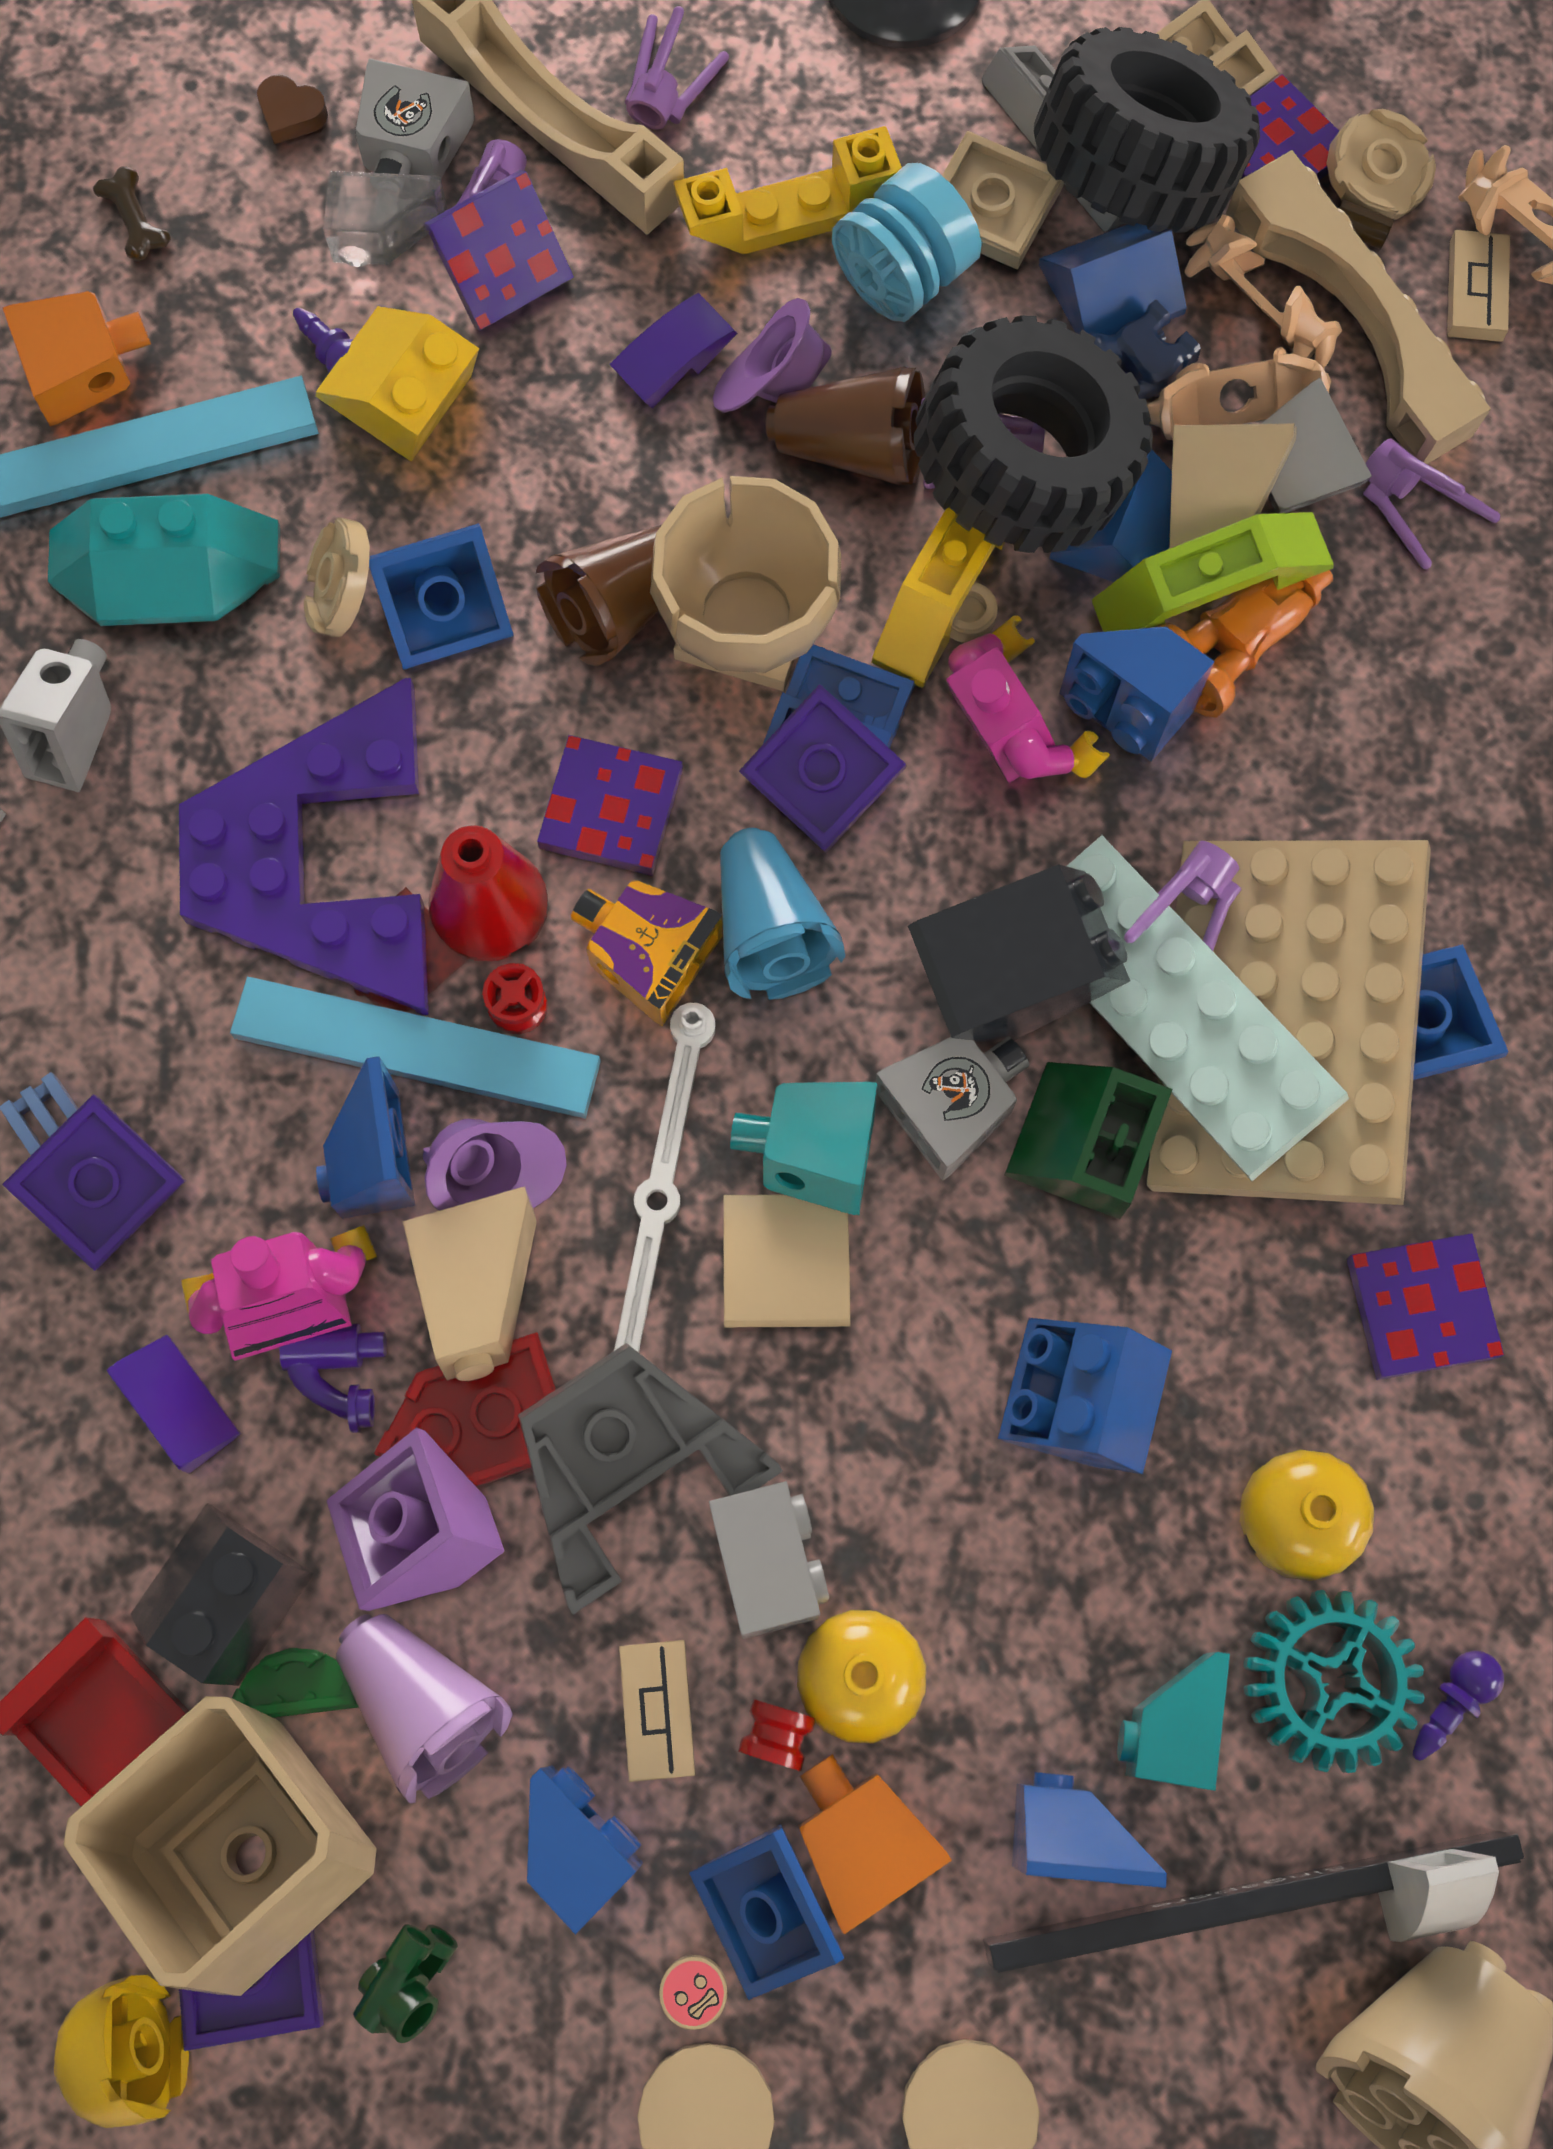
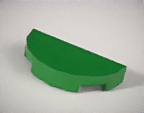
(296, 1684)

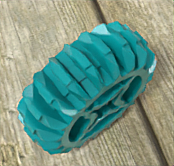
(1320, 1706)

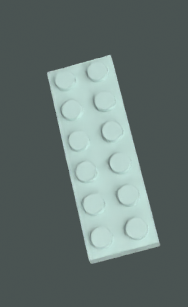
(1206, 1029)

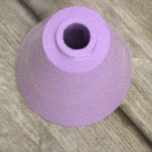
(417, 1705)

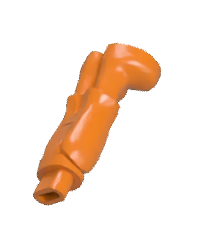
(1245, 629)

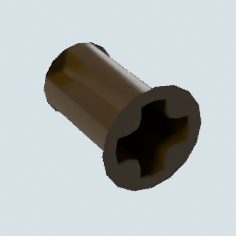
(1369, 225)

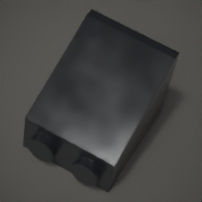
(1020, 955)
(218, 1599)

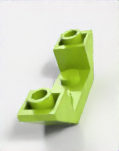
(1214, 566)

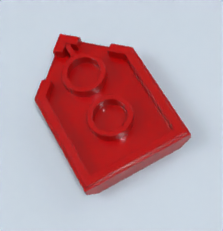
(477, 1418)

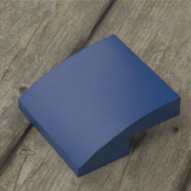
(866, 691)

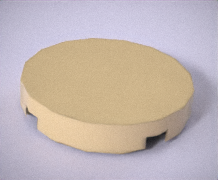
(1381, 163)
(340, 577)
(970, 2099)
(706, 2101)

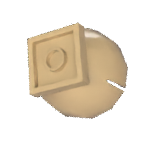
(746, 587)

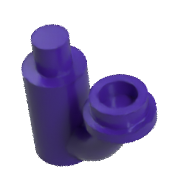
(334, 1351)

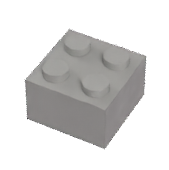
(766, 1559)

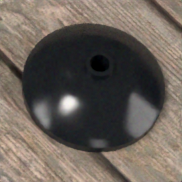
(904, 21)

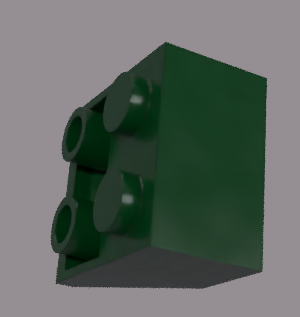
(1089, 1135)

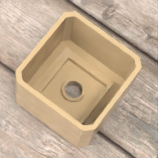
(168, 1838)

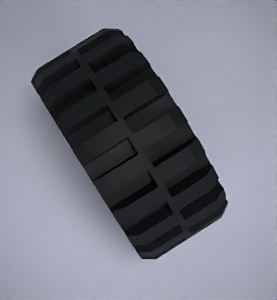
(1146, 129)
(1064, 388)

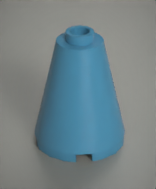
(772, 920)

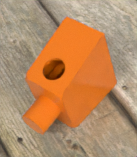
(73, 351)
(864, 1843)

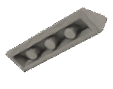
(1019, 83)

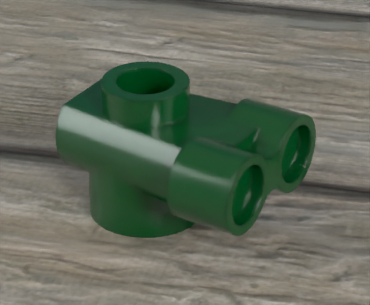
(396, 1988)

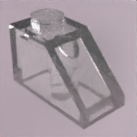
(378, 214)

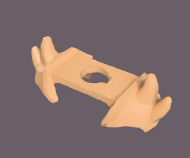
(1492, 188)
(1231, 258)
(1196, 391)

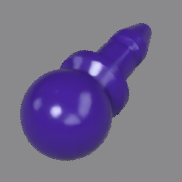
(329, 343)
(1474, 1681)

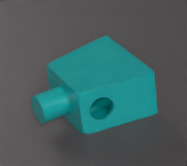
(814, 1141)

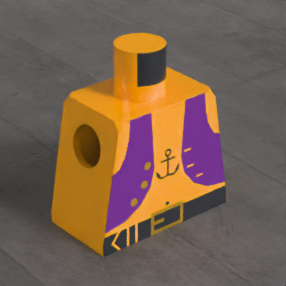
(648, 943)

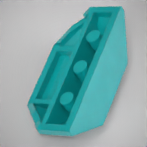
(162, 558)

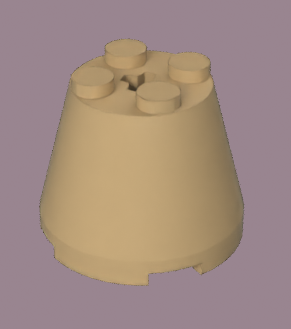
(1446, 2057)

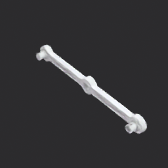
(691, 1029)

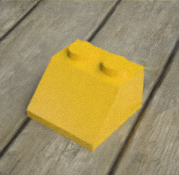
(400, 377)

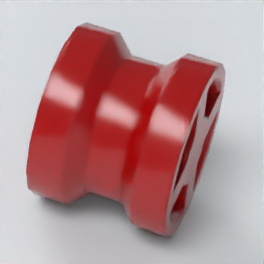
(507, 988)
(777, 1735)

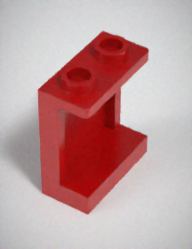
(89, 1709)

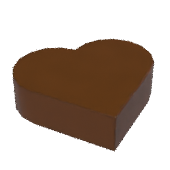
(290, 108)

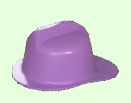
(779, 361)
(486, 1159)

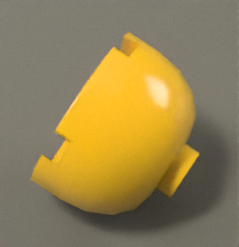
(1307, 1515)
(861, 1676)
(121, 2055)

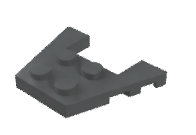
(609, 1439)

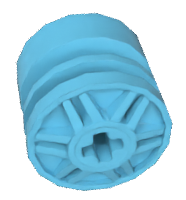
(906, 241)

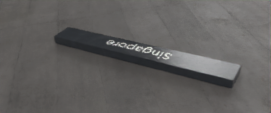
(1224, 1906)

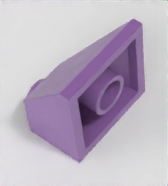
(412, 1525)

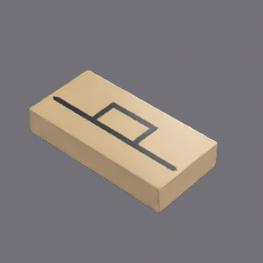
(1478, 285)
(657, 1711)

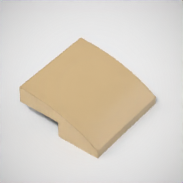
(1208, 34)
(785, 1263)

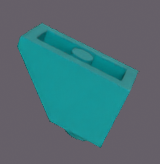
(1179, 1727)

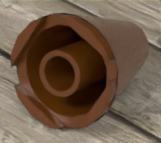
(854, 424)
(600, 593)

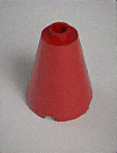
(486, 896)

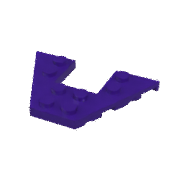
(247, 857)

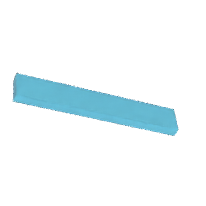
(154, 445)
(416, 1047)

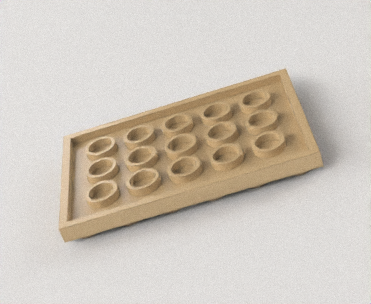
(1336, 955)

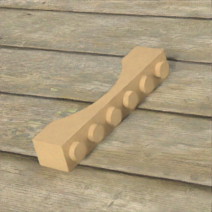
(613, 157)
(1298, 225)

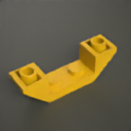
(789, 207)
(930, 599)

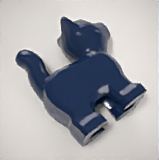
(1146, 353)

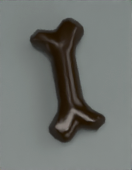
(142, 235)

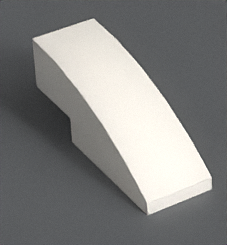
(1438, 1893)

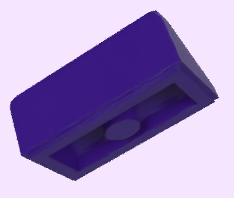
(174, 1403)

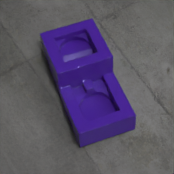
(671, 346)

